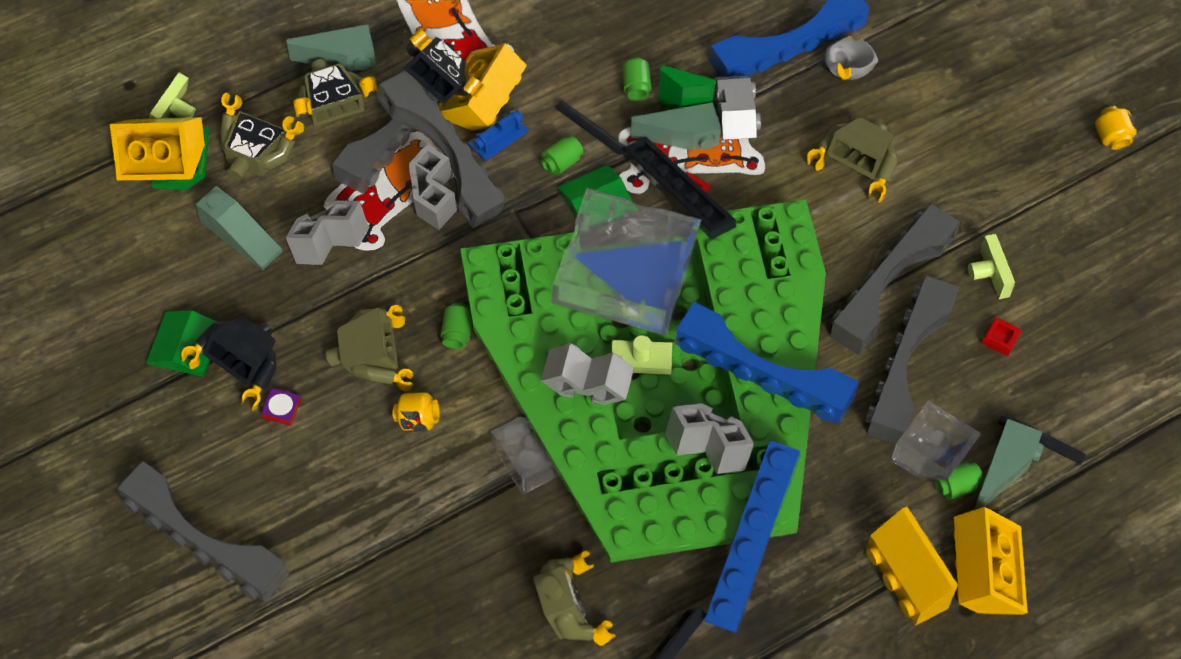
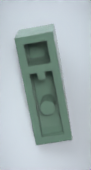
(347, 47)
(683, 128)
(237, 228)
(1011, 459)

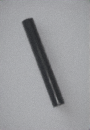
(590, 127)
(1051, 443)

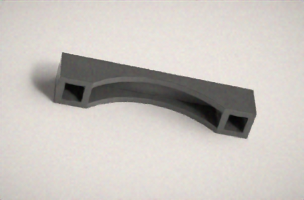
(409, 104)
(364, 159)
(927, 239)
(895, 406)
(249, 566)

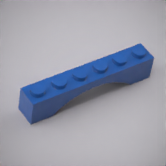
(756, 54)
(820, 391)
(752, 536)

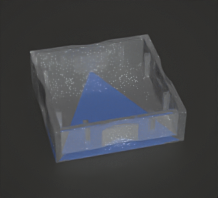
(626, 262)

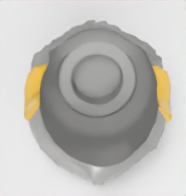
(850, 58)

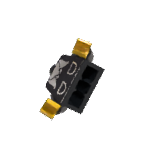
(439, 68)
(240, 350)

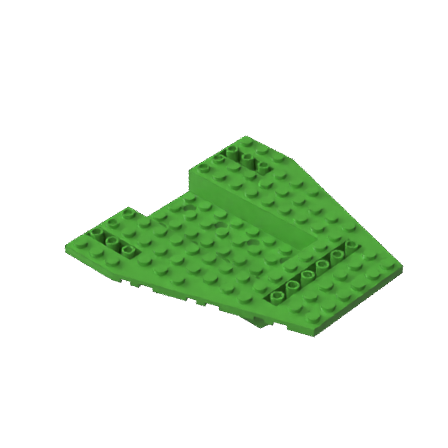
(630, 483)

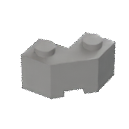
(736, 107)
(428, 176)
(338, 225)
(573, 372)
(698, 430)

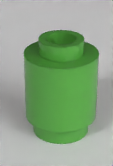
(636, 79)
(561, 155)
(456, 326)
(962, 481)

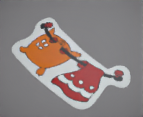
(447, 20)
(728, 157)
(389, 194)

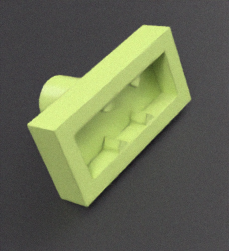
(171, 101)
(993, 266)
(645, 355)

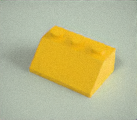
(497, 69)
(157, 148)
(989, 563)
(911, 567)

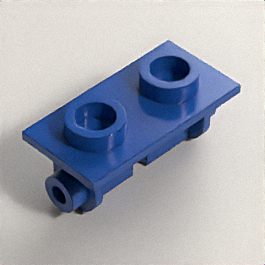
(499, 136)

